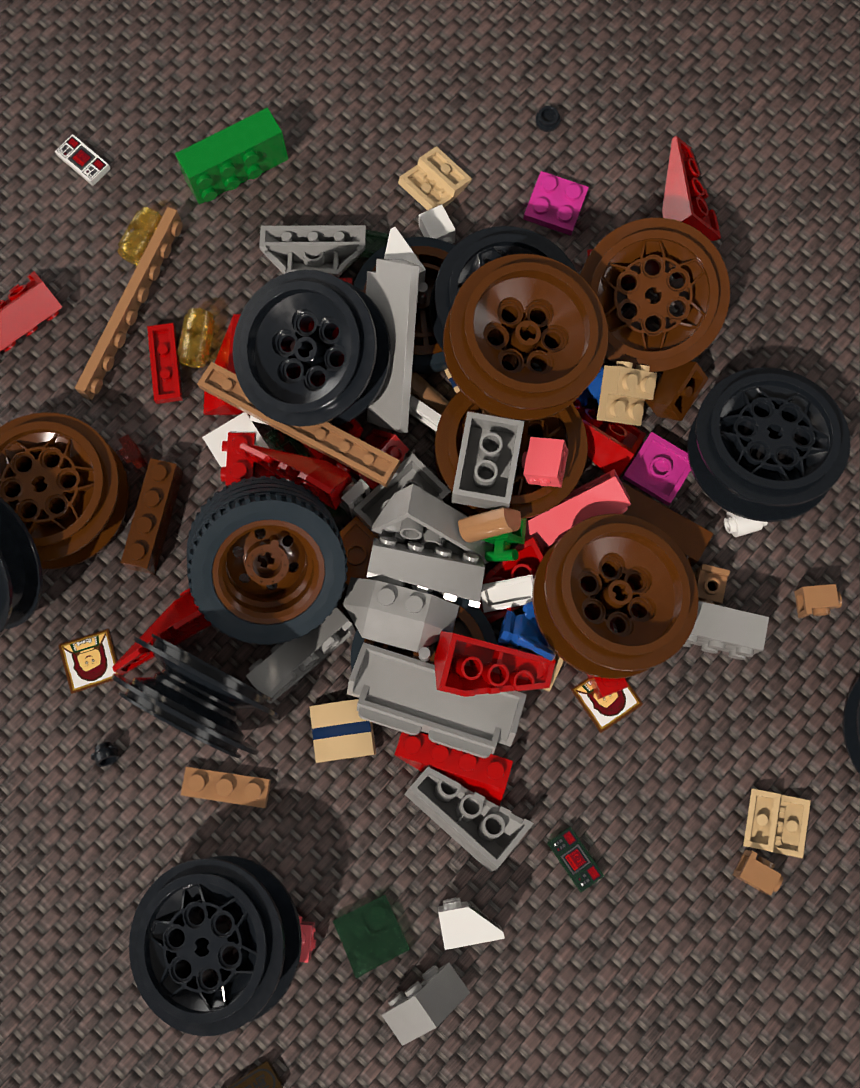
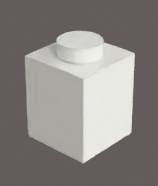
(437, 224)

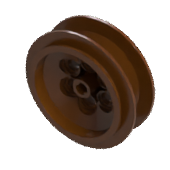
(703, 292)
(568, 317)
(525, 497)
(92, 506)
(662, 596)

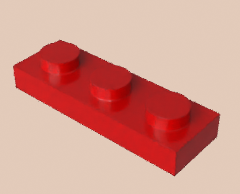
(164, 363)

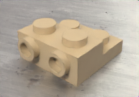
(625, 393)

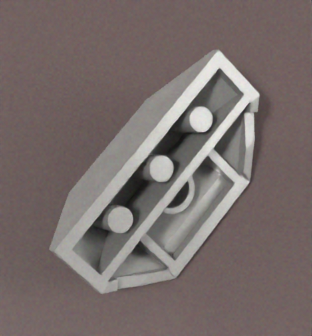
(313, 247)
(398, 614)

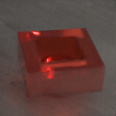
(131, 452)

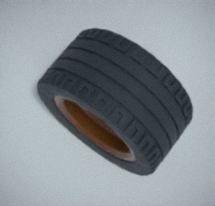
(248, 607)

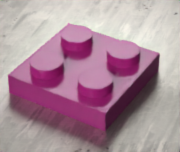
(555, 203)
(659, 469)

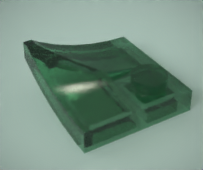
(371, 935)

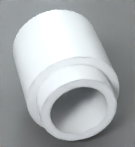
(741, 526)

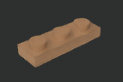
(225, 787)

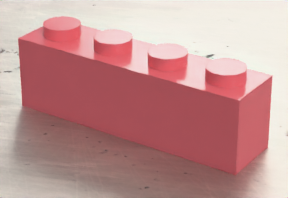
(592, 499)

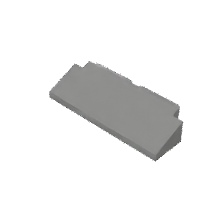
(395, 293)
(404, 697)

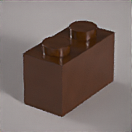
(677, 391)

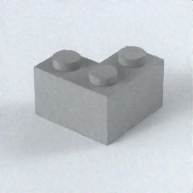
(425, 1004)

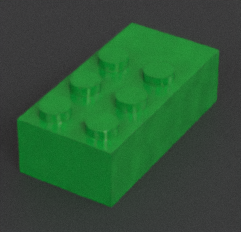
(232, 156)

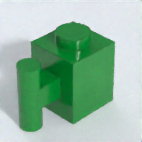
(502, 545)

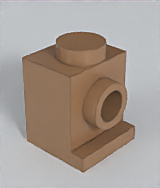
(714, 575)
(817, 599)
(758, 873)

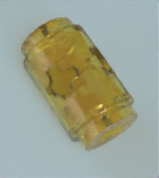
(134, 244)
(196, 338)

